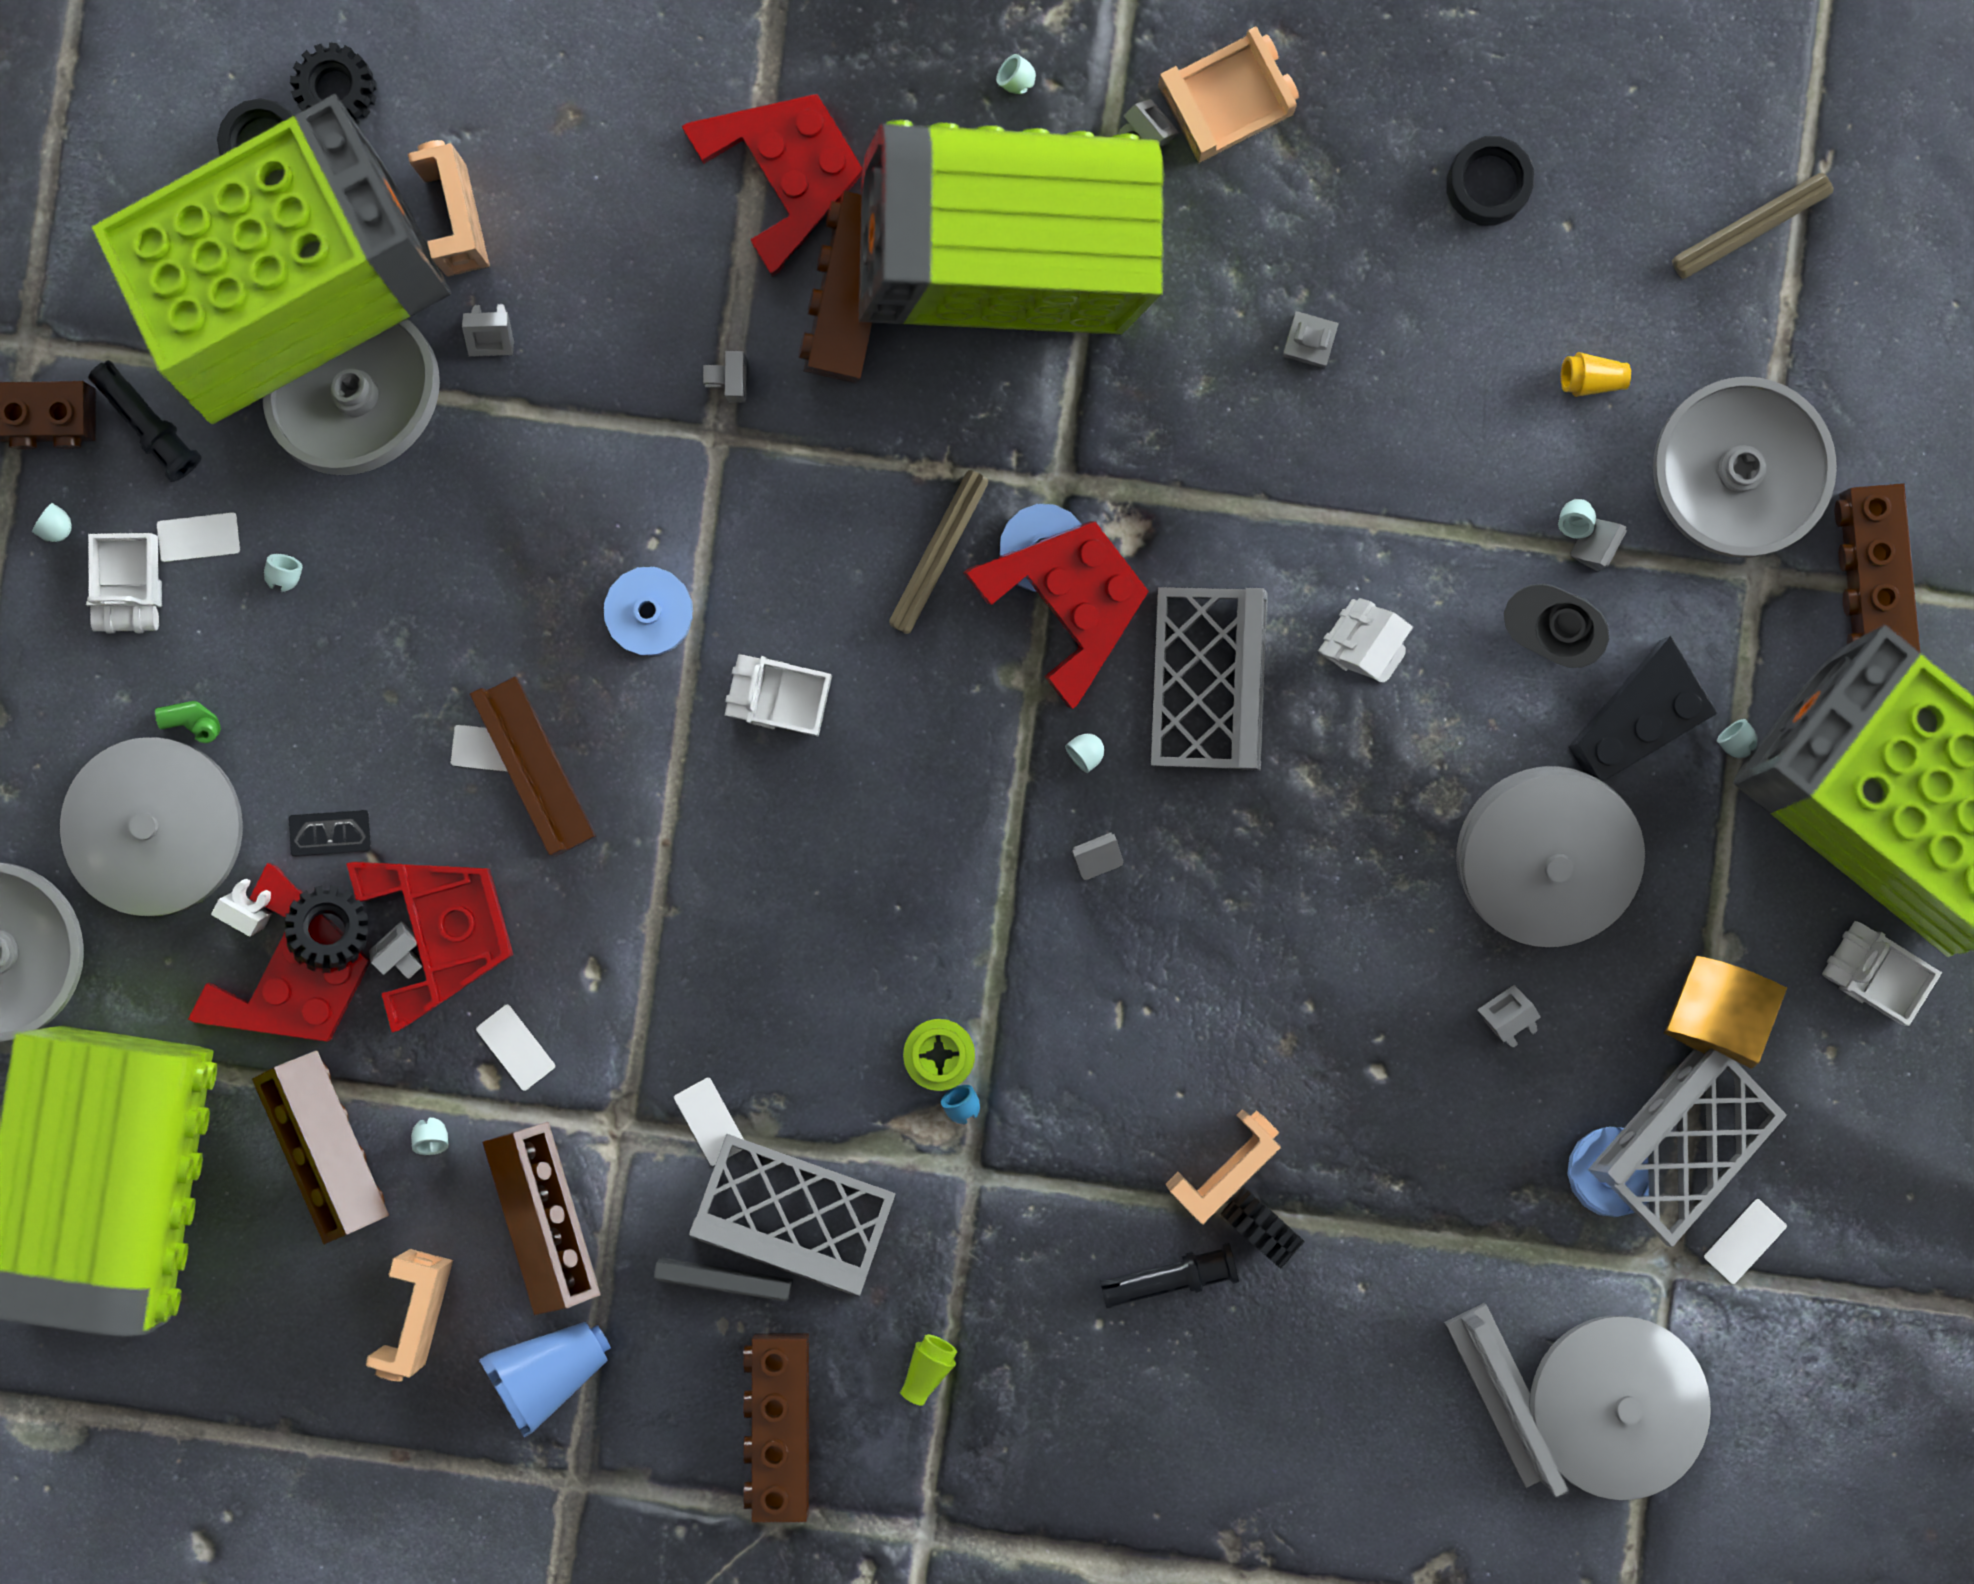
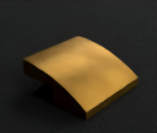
(1725, 1010)

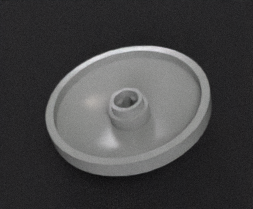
(358, 405)
(1744, 467)
(151, 827)
(1552, 858)
(37, 951)
(1621, 1407)

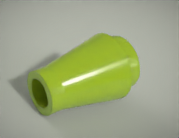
(928, 1367)

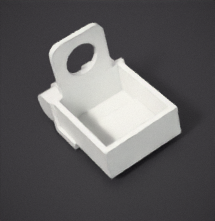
(124, 582)
(1367, 640)
(778, 695)
(1881, 973)

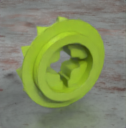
(925, 1071)

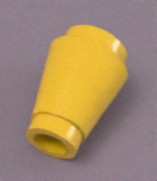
(1592, 374)

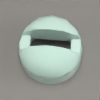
(1016, 74)
(1577, 519)
(53, 524)
(282, 571)
(1738, 739)
(1085, 751)
(429, 1137)

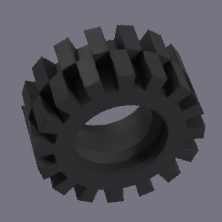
(329, 60)
(319, 903)
(1262, 1227)

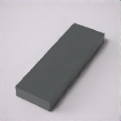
(723, 1279)

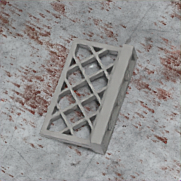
(1248, 682)
(1656, 1121)
(780, 1253)
(1504, 1396)

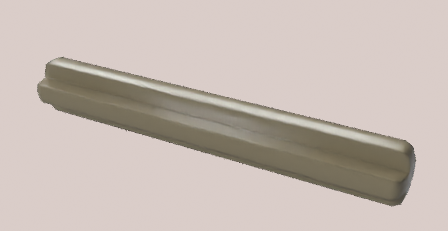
(1752, 225)
(938, 551)

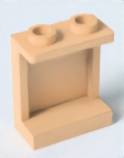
(1229, 94)
(466, 248)
(1233, 1174)
(430, 1278)

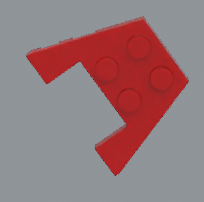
(800, 158)
(1083, 586)
(454, 927)
(289, 995)

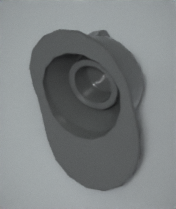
(1557, 625)

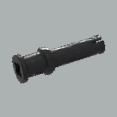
(156, 435)
(1190, 1273)

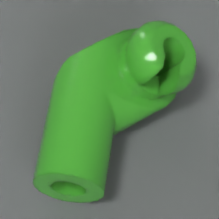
(191, 715)

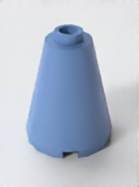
(545, 1372)

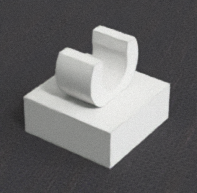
(242, 913)

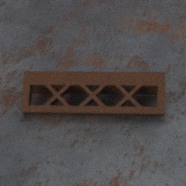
(533, 766)

